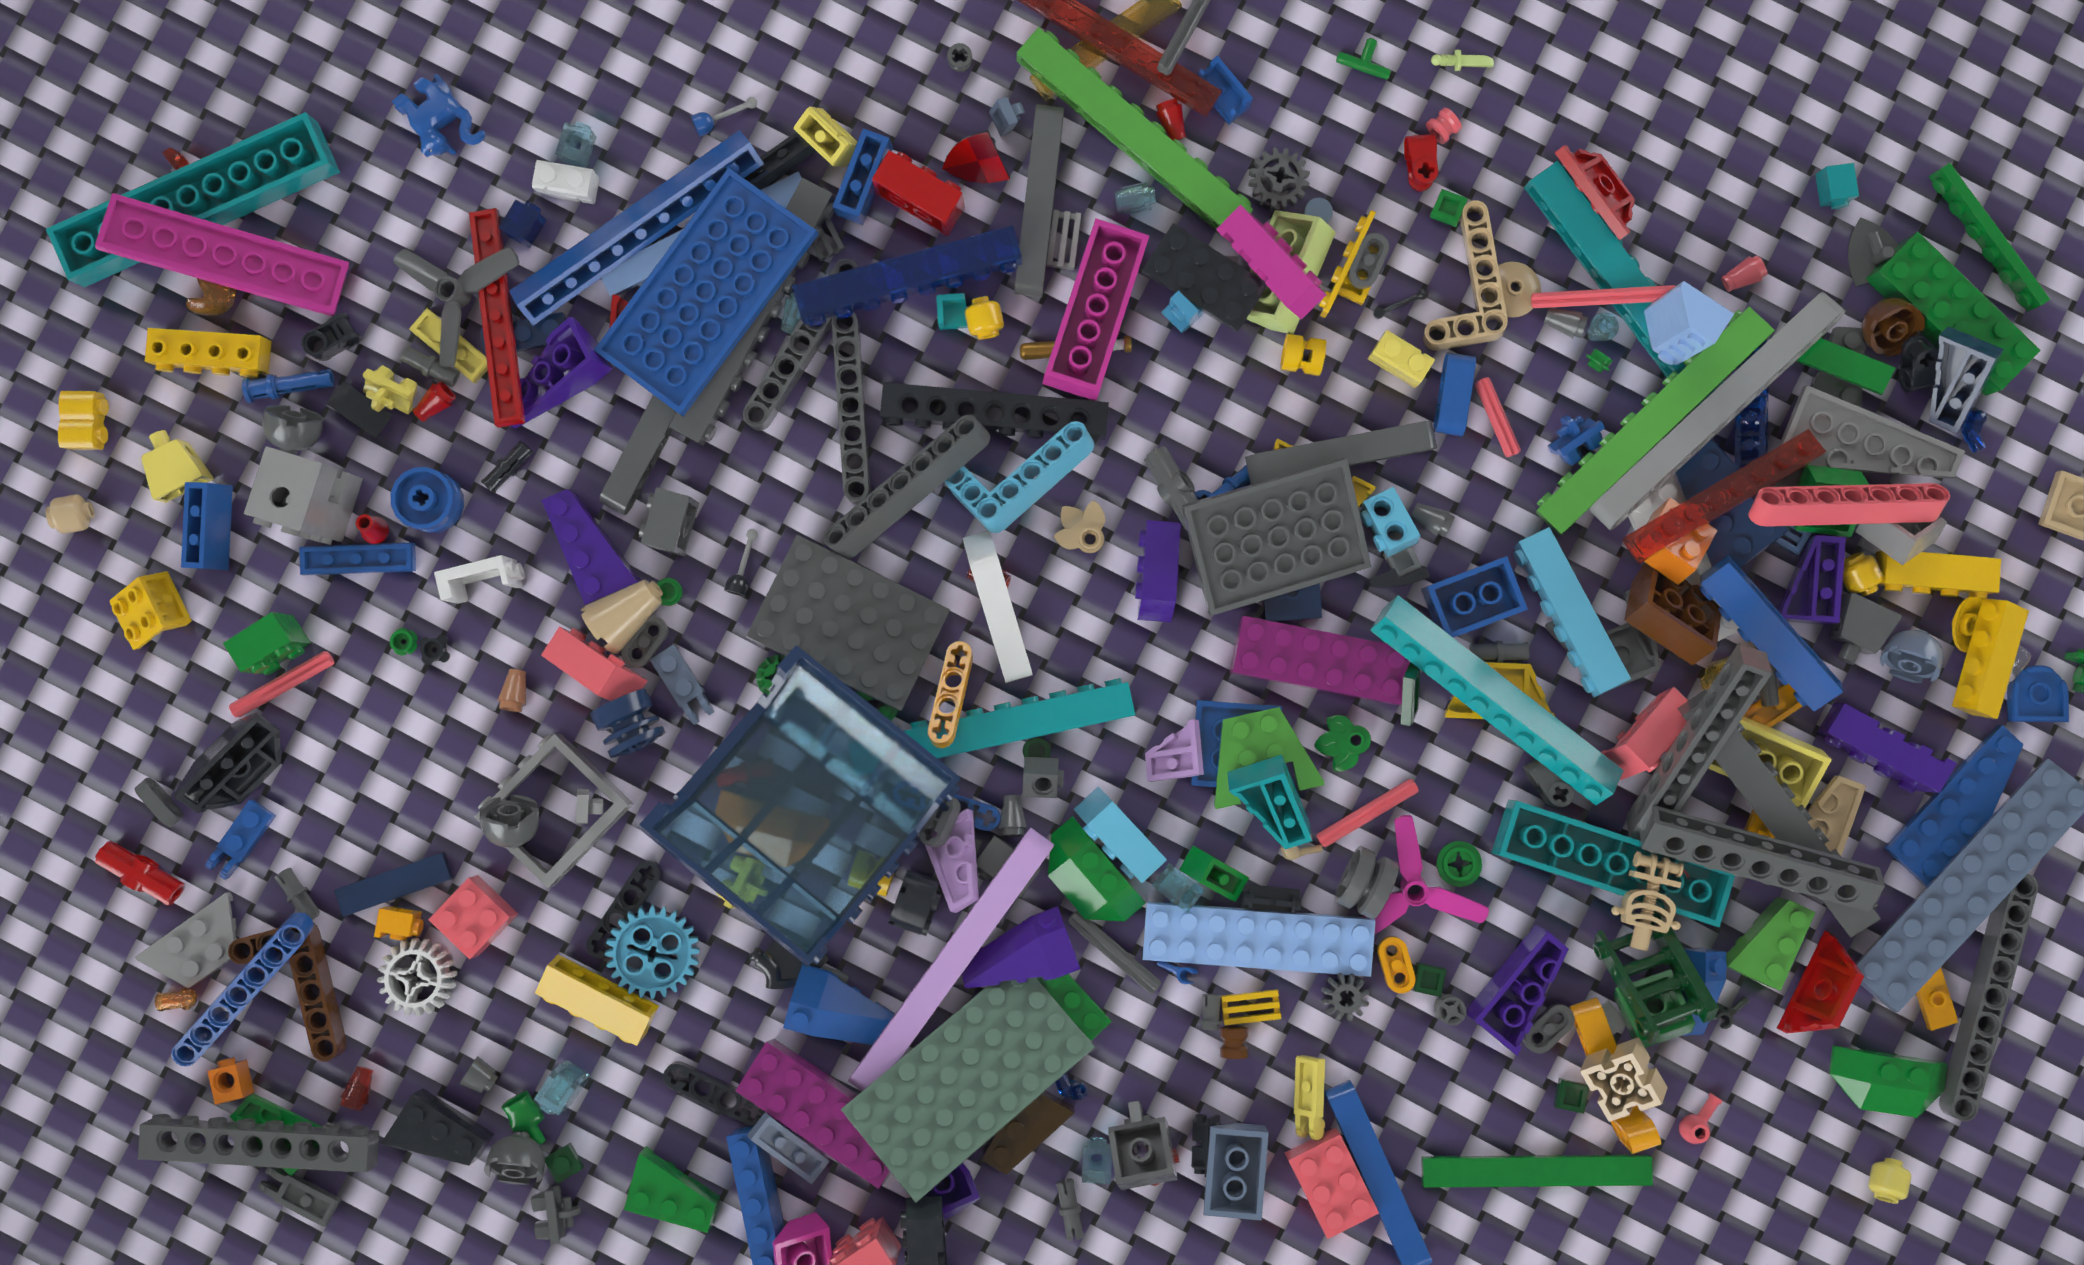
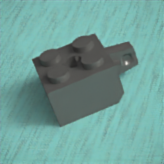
(1126, 1143)

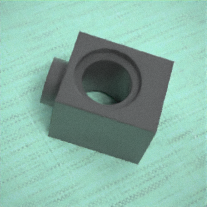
(1034, 784)

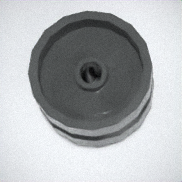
(1366, 882)

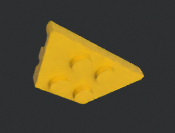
(1518, 674)

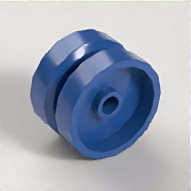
(411, 503)

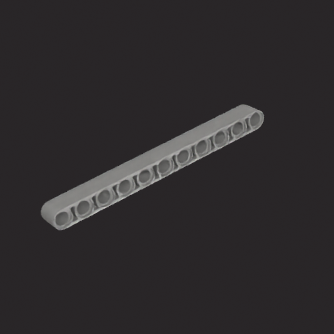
(1717, 410)

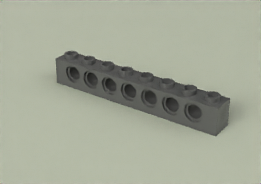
(1703, 735)
(1761, 858)
(158, 1144)

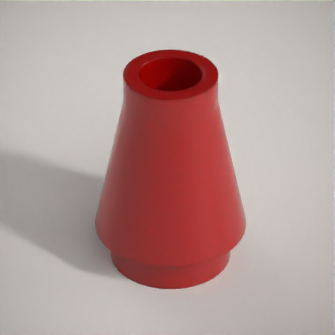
(1171, 118)
(434, 401)
(372, 528)

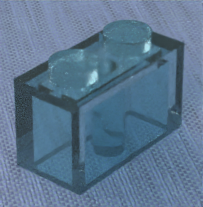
(561, 1088)

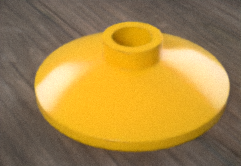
(1964, 622)

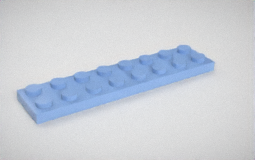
(1259, 939)

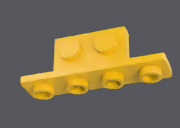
(1340, 277)

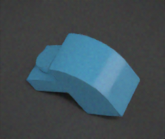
(1181, 312)

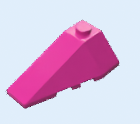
(803, 1242)

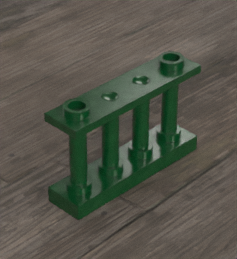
(1684, 978)

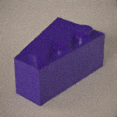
(1816, 583)

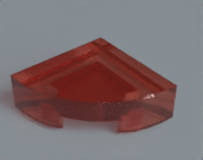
(175, 158)

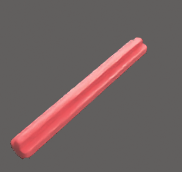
(1598, 296)

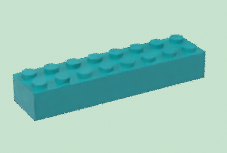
(1604, 860)

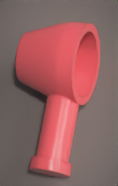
(1692, 1122)

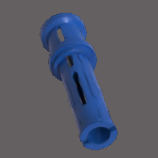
(276, 386)

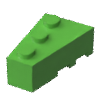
(1771, 943)

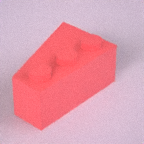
(591, 666)
(1650, 734)

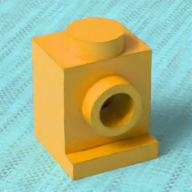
(398, 923)

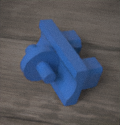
(1574, 434)

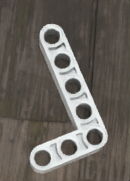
(997, 606)

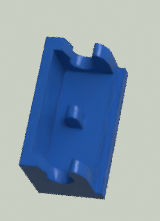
(1234, 97)

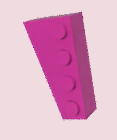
(1273, 261)

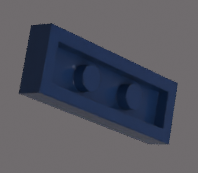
(533, 336)

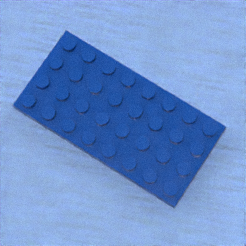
(706, 291)

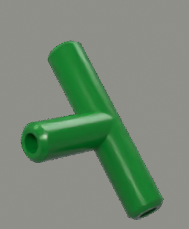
(1364, 62)

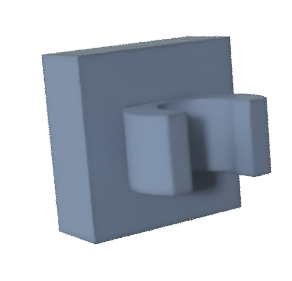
(1006, 115)

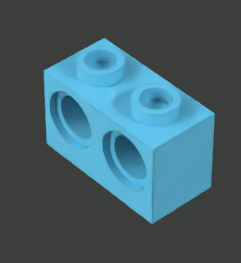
(1396, 520)

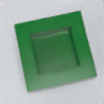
(1448, 207)

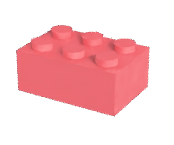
(1331, 1183)
(871, 1246)

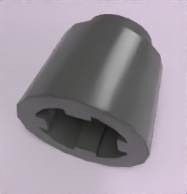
(479, 1076)

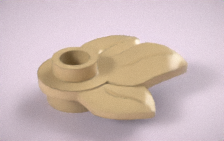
(1080, 524)

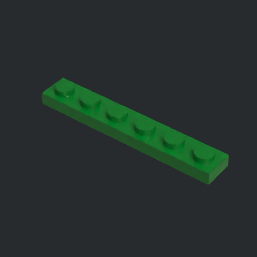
(1988, 237)

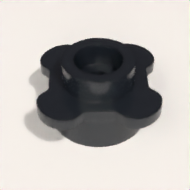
(427, 645)

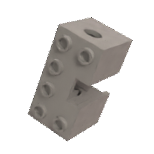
(302, 496)

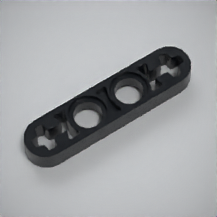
(620, 905)
(712, 1099)

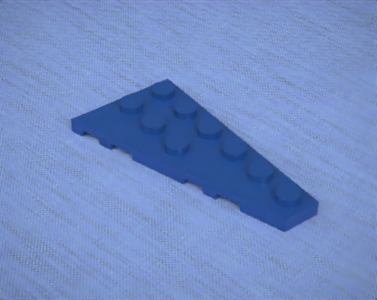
(1959, 809)

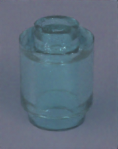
(1135, 198)

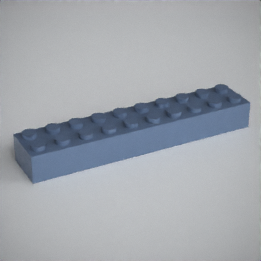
(1971, 885)

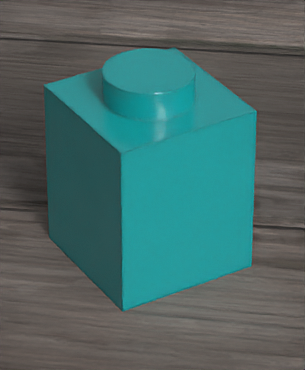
(1837, 185)

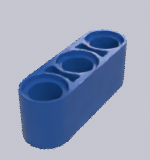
(1454, 394)

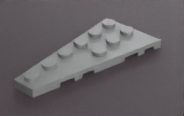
(1868, 441)

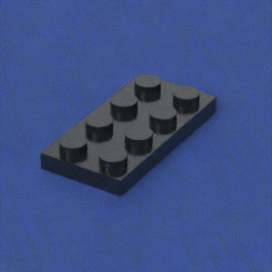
(1205, 277)

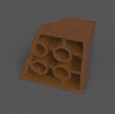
(1673, 614)

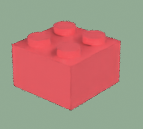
(473, 916)

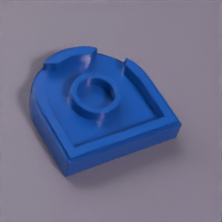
(2037, 696)

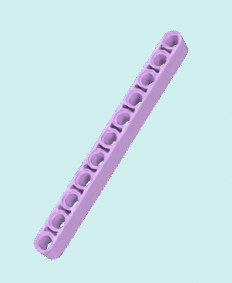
(953, 959)

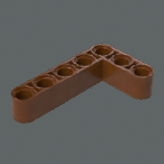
(303, 980)

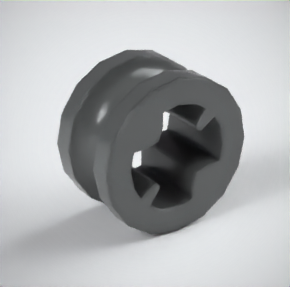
(960, 66)

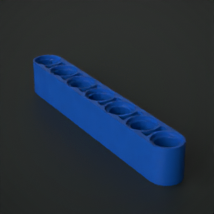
(233, 998)
(1377, 1175)

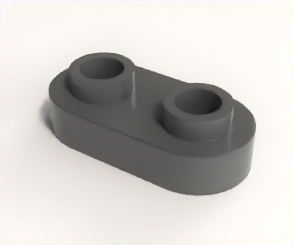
(1368, 262)
(646, 642)
(1549, 1030)

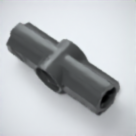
(1173, 484)

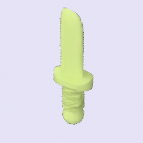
(1458, 60)

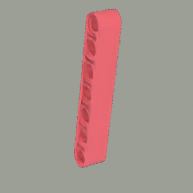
(1848, 504)

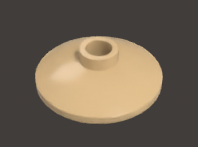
(1518, 302)

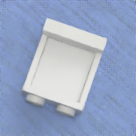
(452, 581)

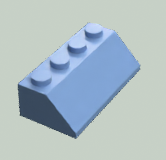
(1684, 323)

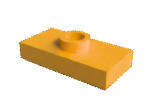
(1936, 1003)

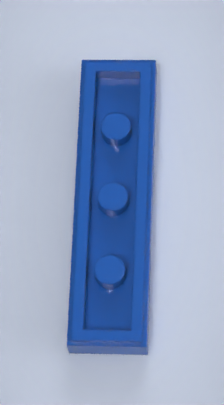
(357, 559)

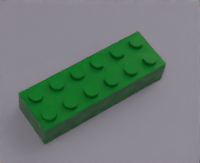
(1949, 299)

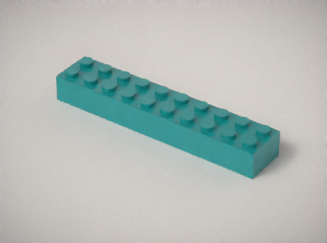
(210, 189)

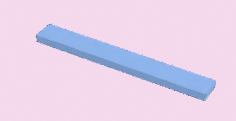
(639, 266)

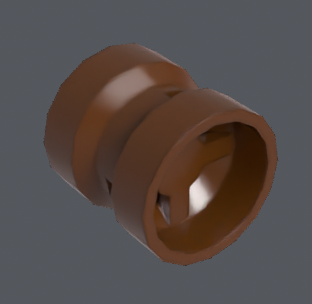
(1234, 1040)

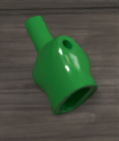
(524, 1115)

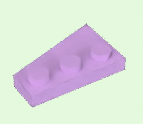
(957, 864)

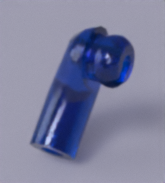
(1972, 430)
(1071, 1088)

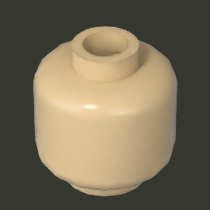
(69, 514)

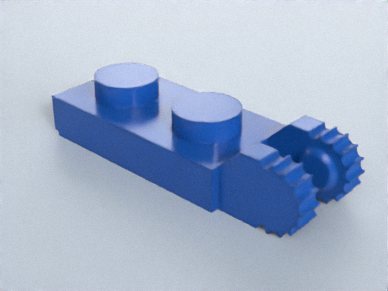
(241, 837)

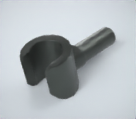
(1731, 1011)

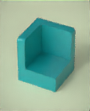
(951, 311)

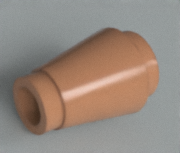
(513, 691)

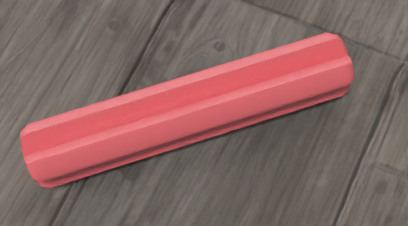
(1497, 417)

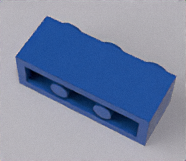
(857, 186)
(206, 526)

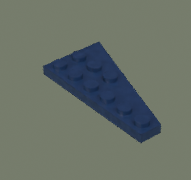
(1736, 532)

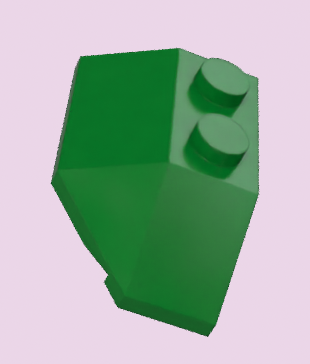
(1089, 876)
(1887, 1080)

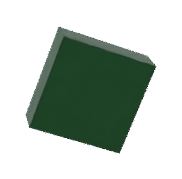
(1429, 979)
(1571, 1095)

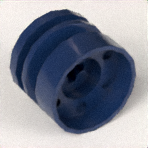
(628, 723)

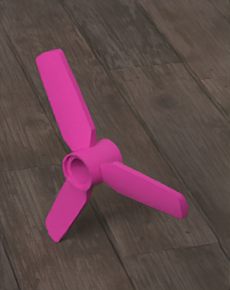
(1435, 897)

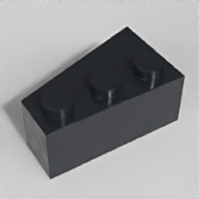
(437, 1130)

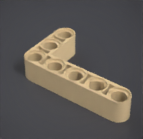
(1480, 285)

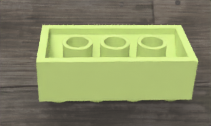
(1310, 241)

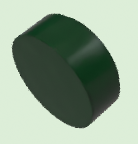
(1036, 748)

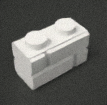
(565, 182)

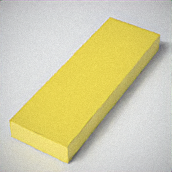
(468, 360)

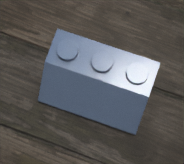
(1236, 1171)

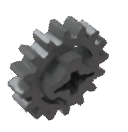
(1289, 180)

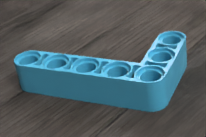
(1021, 481)

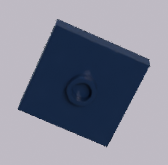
(1294, 605)

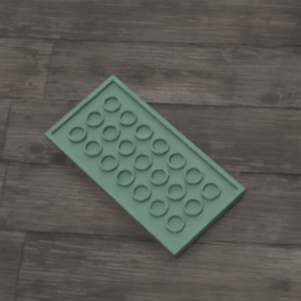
(966, 1082)

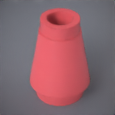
(1745, 273)

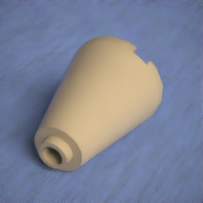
(622, 613)

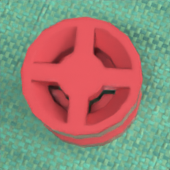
(1444, 125)

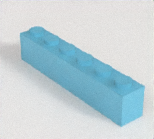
(1571, 612)

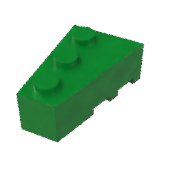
(670, 1195)

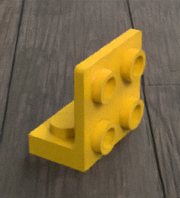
(148, 608)

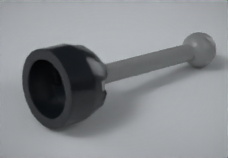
(737, 583)

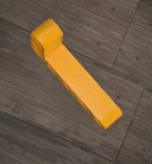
(1637, 1129)

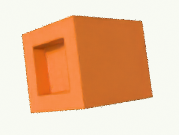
(221, 1089)

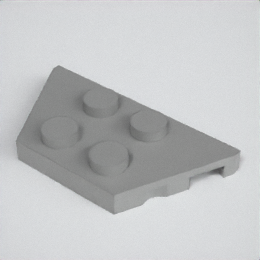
(195, 946)

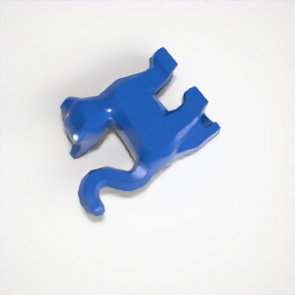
(434, 114)

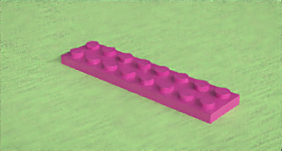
(221, 255)

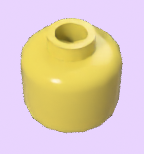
(1889, 1180)

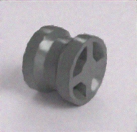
(1454, 1013)

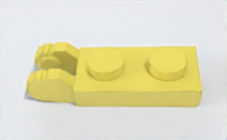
(1309, 1096)

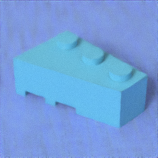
(1119, 835)

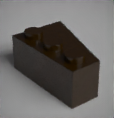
(1026, 1132)

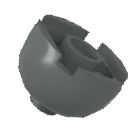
(290, 428)
(509, 821)
(516, 1159)

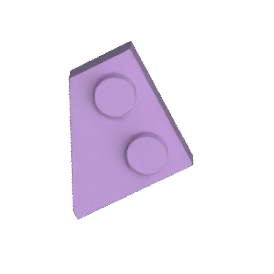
(1177, 755)

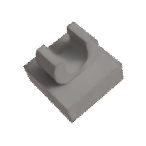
(585, 805)

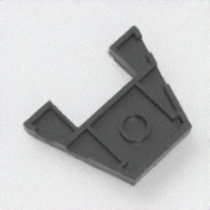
(1634, 648)

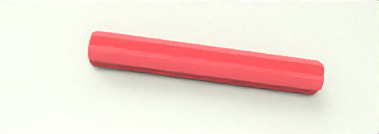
(281, 684)
(1367, 813)

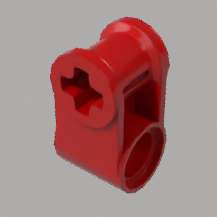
(1421, 156)

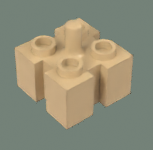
(1624, 1079)

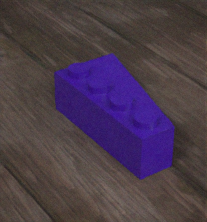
(1518, 989)

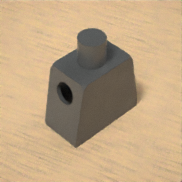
(1862, 627)

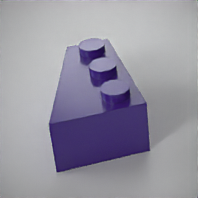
(1158, 570)

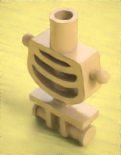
(1643, 928)

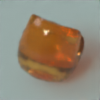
(216, 299)

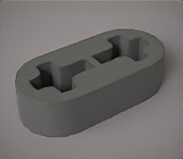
(159, 802)
(942, 823)

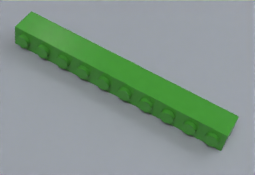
(1129, 129)
(1653, 422)

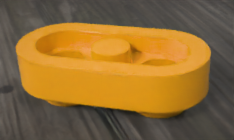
(1396, 963)

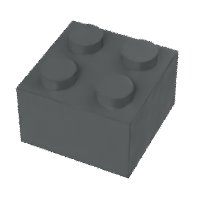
(669, 521)

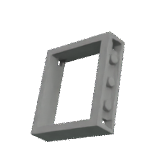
(593, 835)

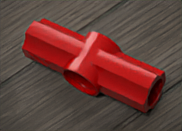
(139, 873)

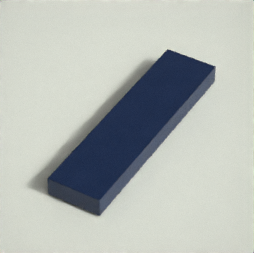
(393, 884)

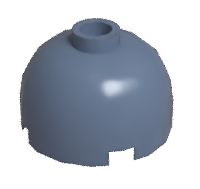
(1913, 656)

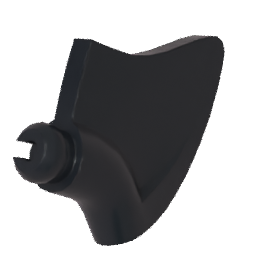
(779, 965)

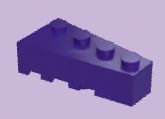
(587, 549)
(1884, 750)

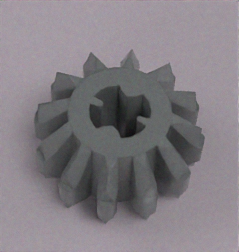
(1334, 996)

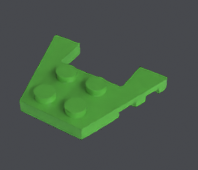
(1257, 738)

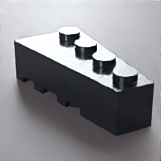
(924, 1232)

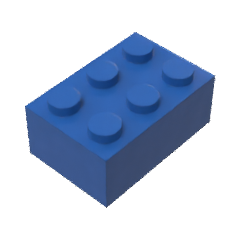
(1475, 598)

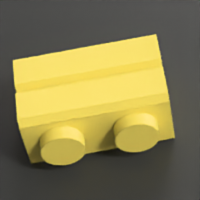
(826, 136)
(1401, 359)

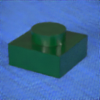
(564, 1163)

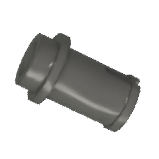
(1211, 1012)

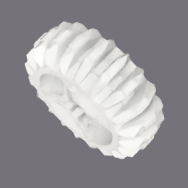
(425, 954)

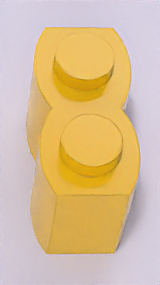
(82, 420)

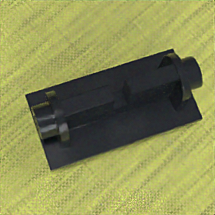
(1270, 898)
(1201, 1133)

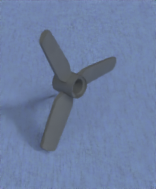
(470, 281)

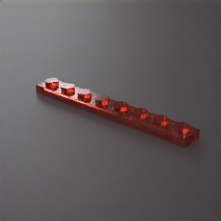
(1128, 52)
(1723, 496)

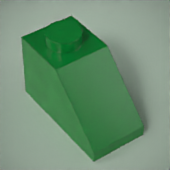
(1213, 873)

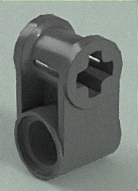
(1546, 783)

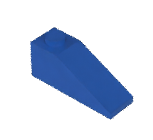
(1712, 969)

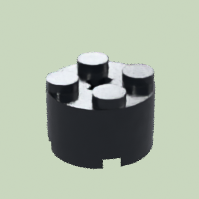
(916, 903)

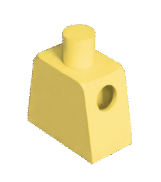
(171, 466)

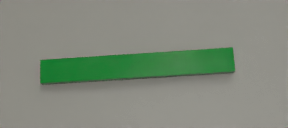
(1536, 1171)

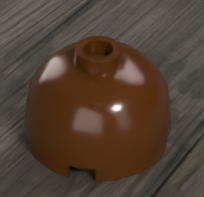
(1890, 325)

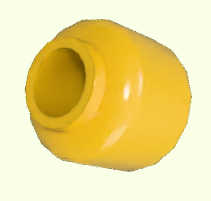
(984, 318)
(1861, 574)

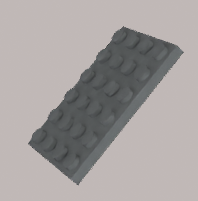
(1276, 536)
(849, 622)

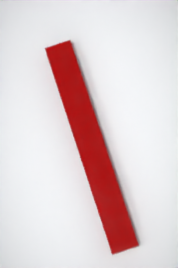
(497, 325)

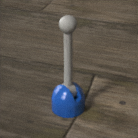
(704, 122)

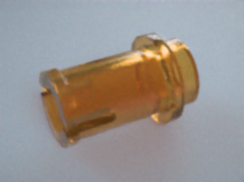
(173, 1000)

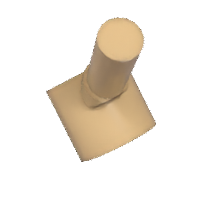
(1294, 853)

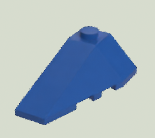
(833, 1009)

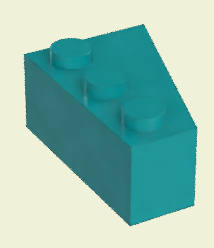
(1273, 799)

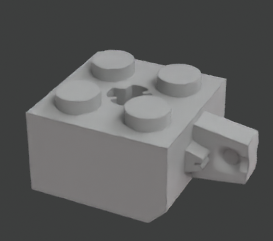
(1902, 540)

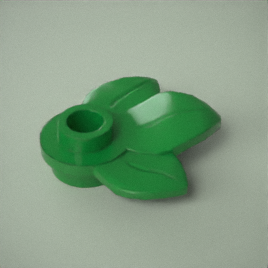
(1338, 742)

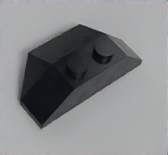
(232, 765)

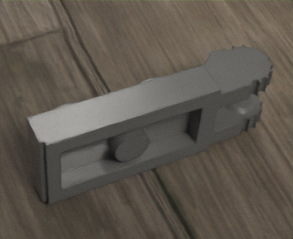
(300, 1196)

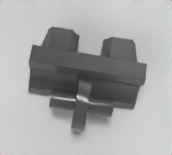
(556, 1213)

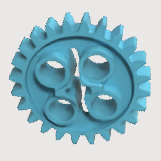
(646, 977)

